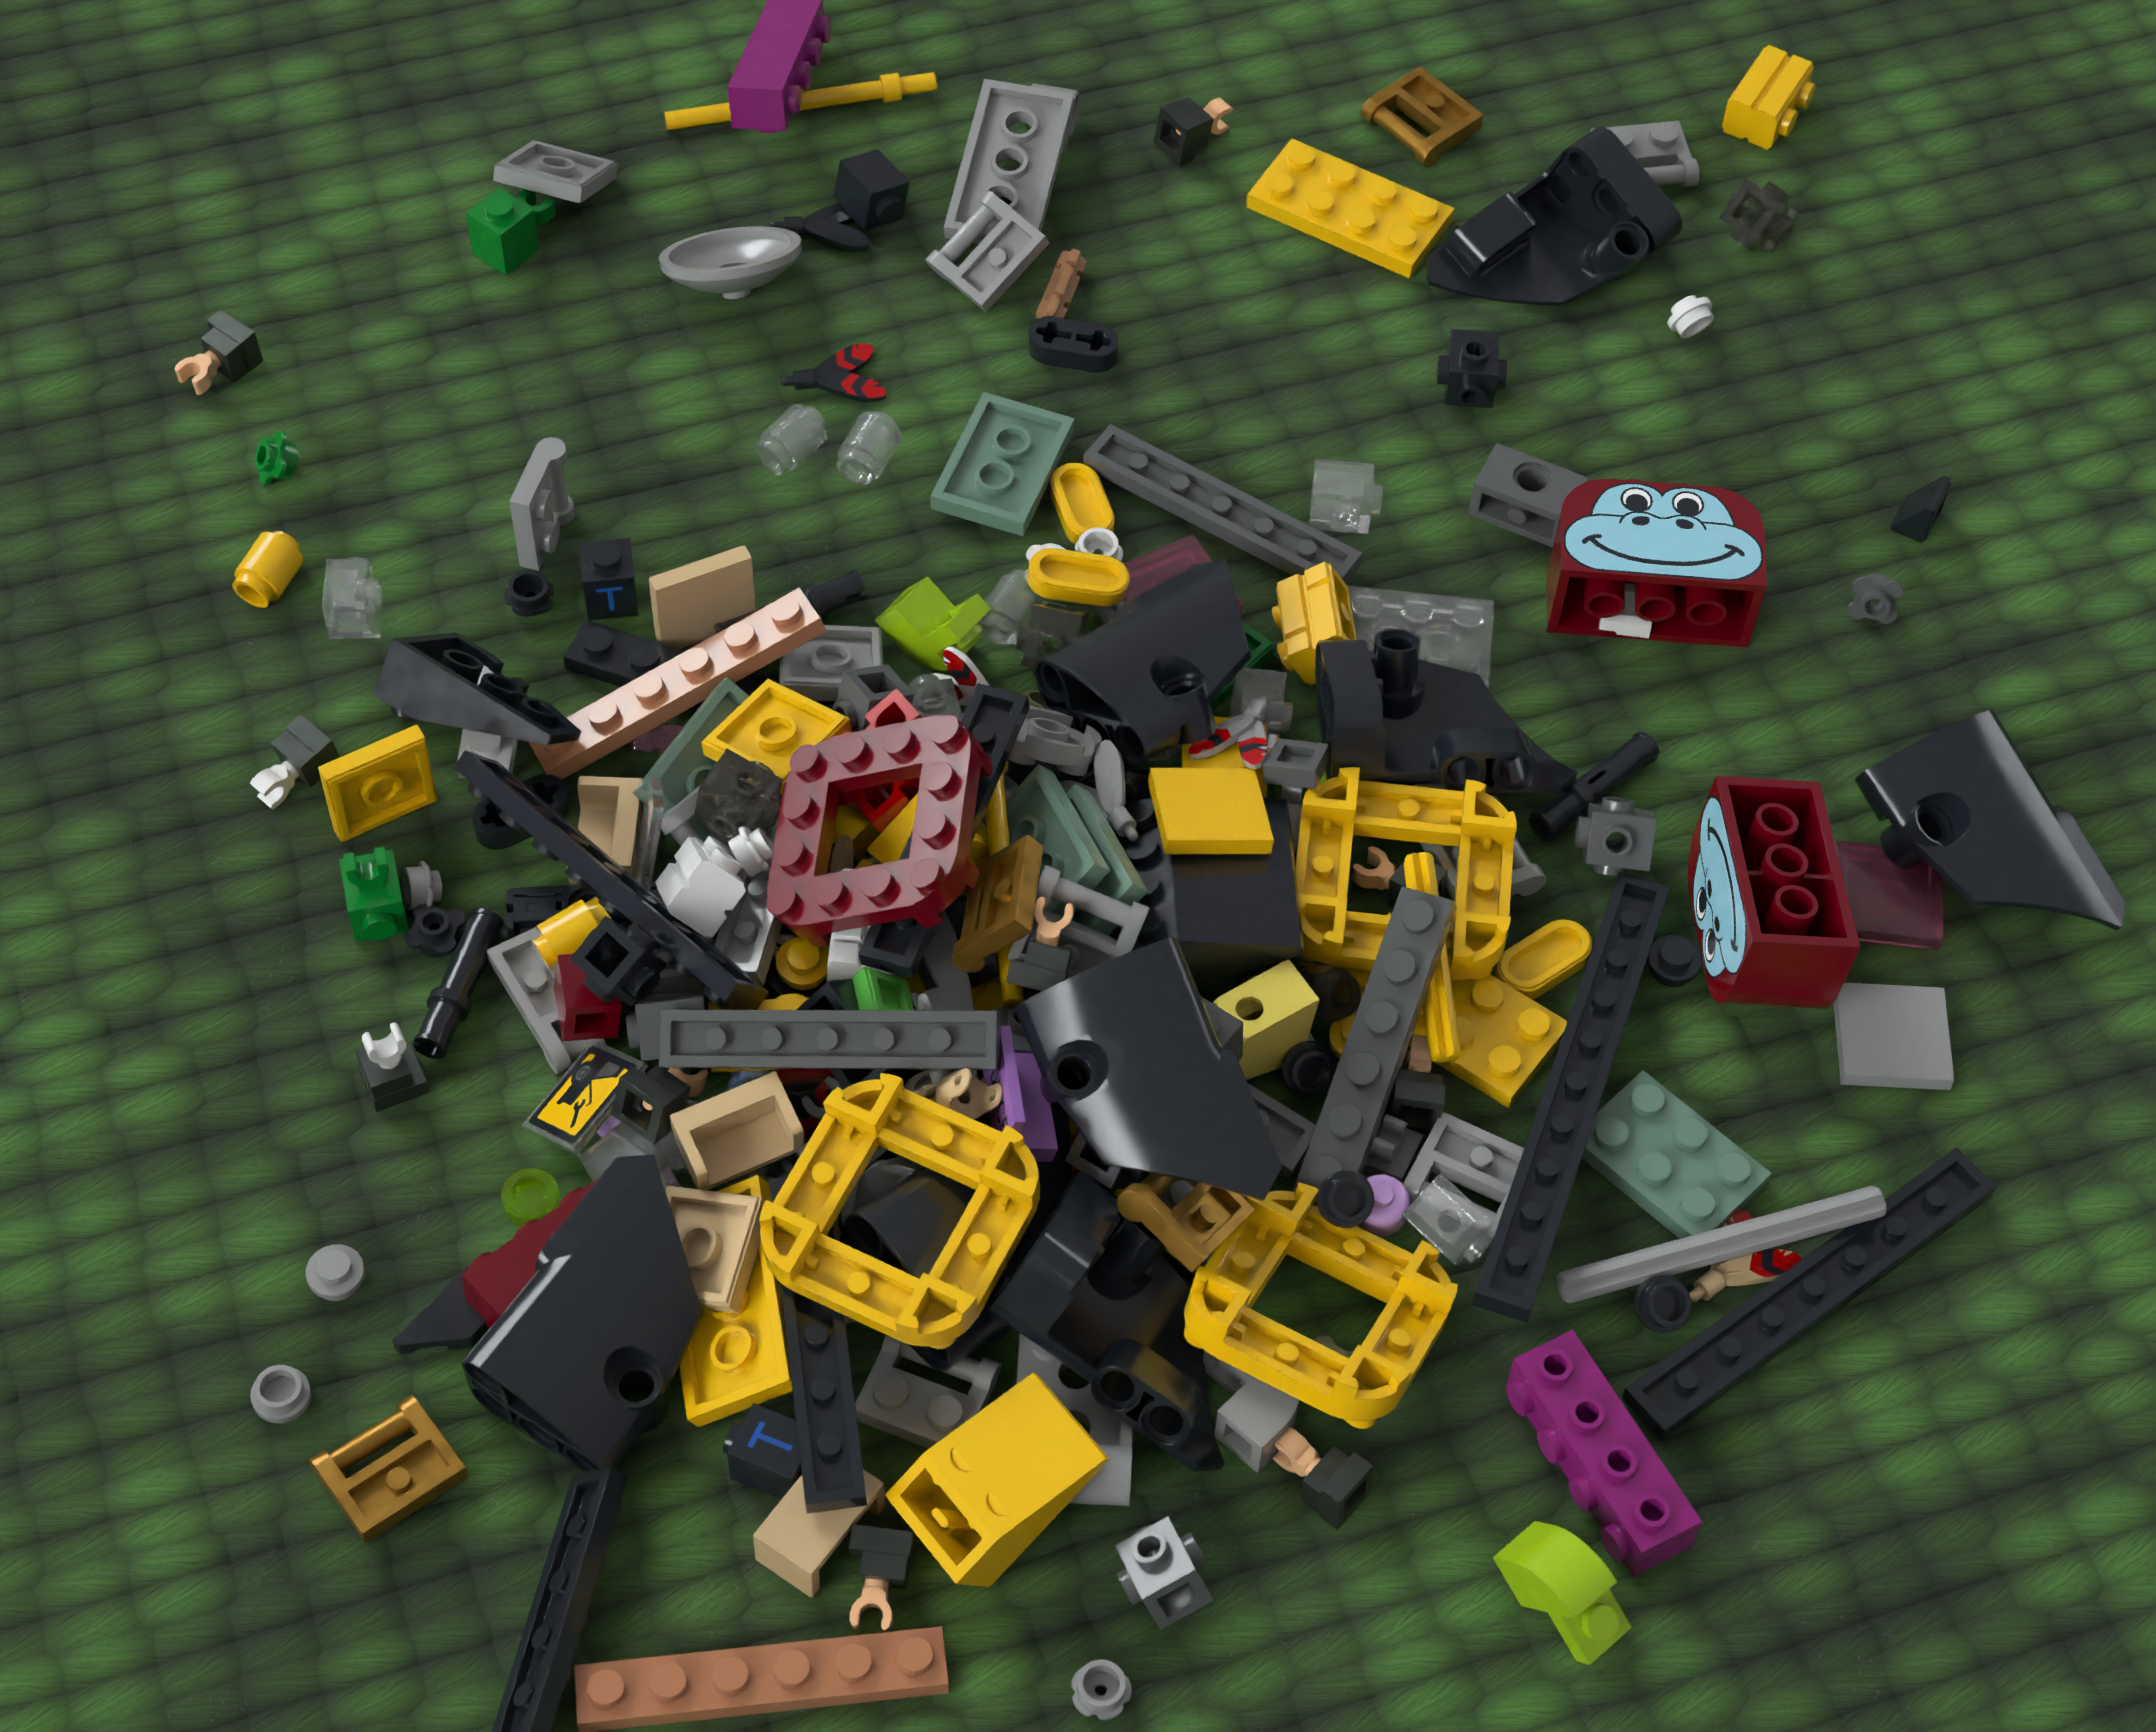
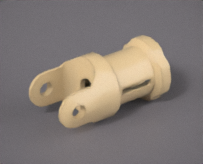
(963, 1093)

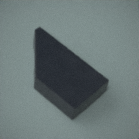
(443, 1322)

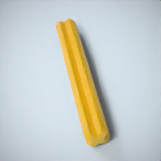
(1439, 1001)

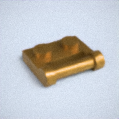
(1431, 107)
(1000, 904)
(1193, 1225)
(398, 1480)

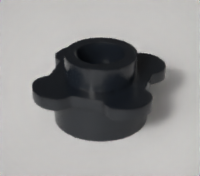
(435, 942)

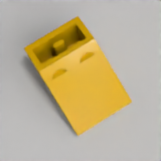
(997, 1482)

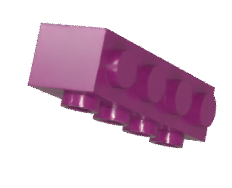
(778, 64)
(1602, 1454)

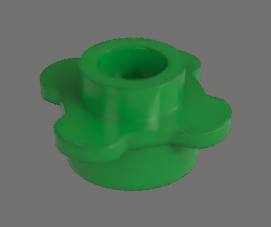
(276, 458)

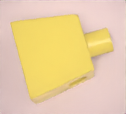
(1275, 1016)

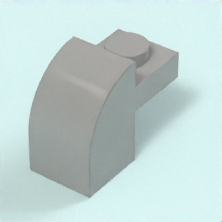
(1252, 1416)

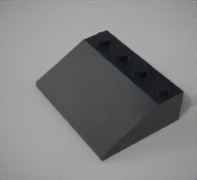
(1222, 907)

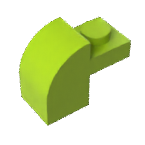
(927, 623)
(1570, 1582)

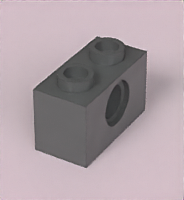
(1522, 493)

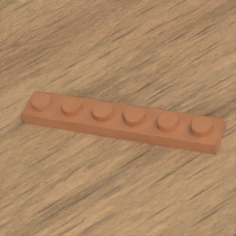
(683, 682)
(760, 1679)

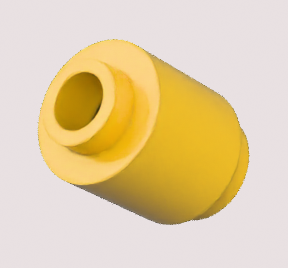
(267, 568)
(568, 929)

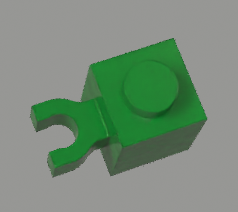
(505, 228)
(373, 895)

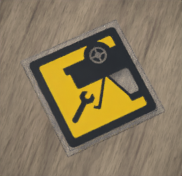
(581, 1098)

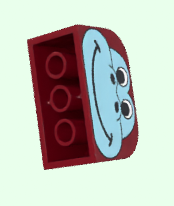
(1683, 547)
(1770, 895)

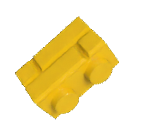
(1768, 97)
(1309, 611)

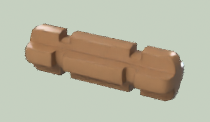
(1062, 285)

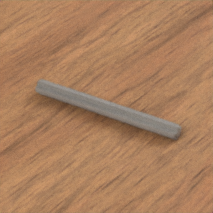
(1721, 1244)

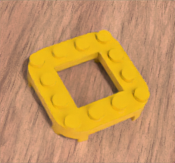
(1414, 814)
(863, 1288)
(1380, 1369)

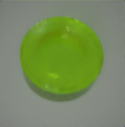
(529, 1195)

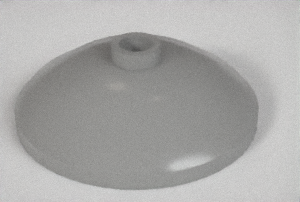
(731, 259)

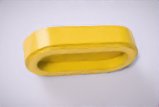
(1080, 500)
(1078, 577)
(1545, 958)

